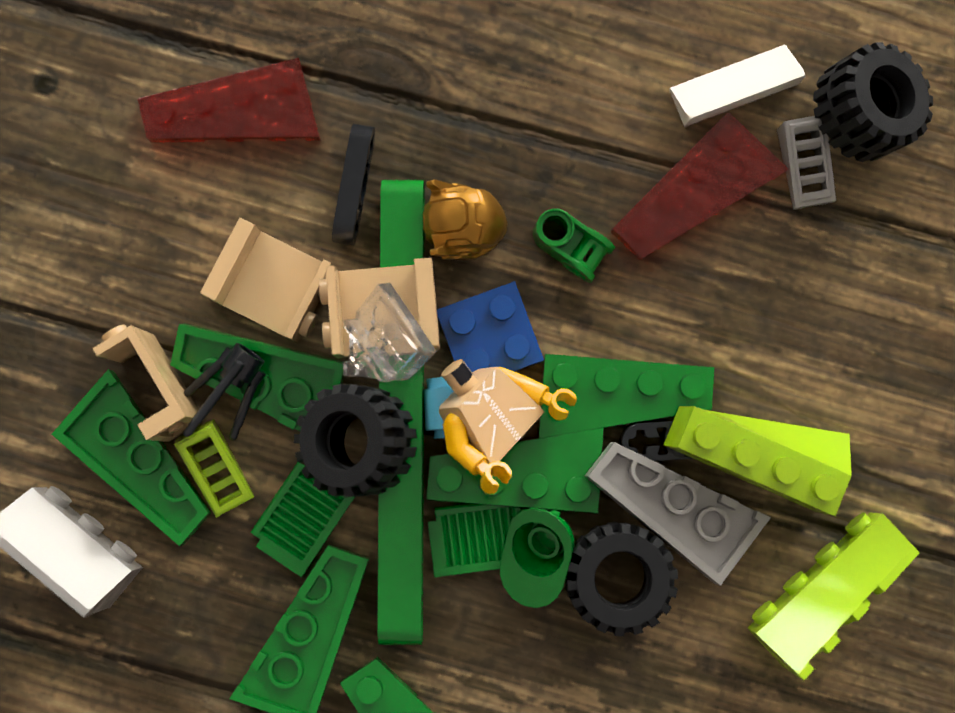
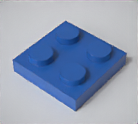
(491, 330)

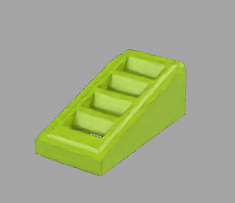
(200, 475)

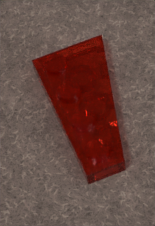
(245, 105)
(703, 183)

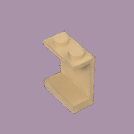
(267, 281)
(349, 289)
(126, 342)

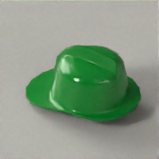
(536, 557)

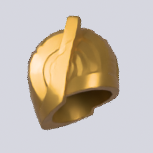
(462, 221)

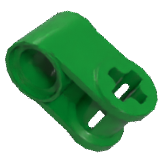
(574, 244)

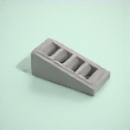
(822, 160)

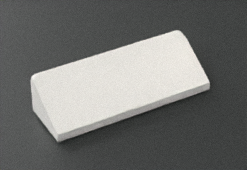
(736, 85)

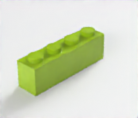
(782, 458)
(832, 592)

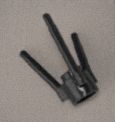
(239, 367)

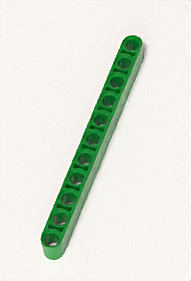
(403, 505)

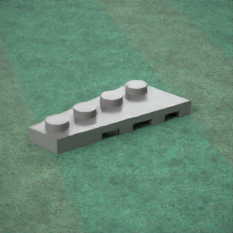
(691, 519)

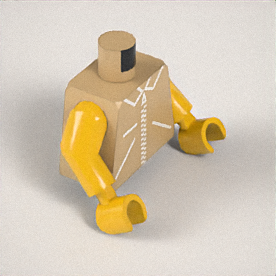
(491, 415)

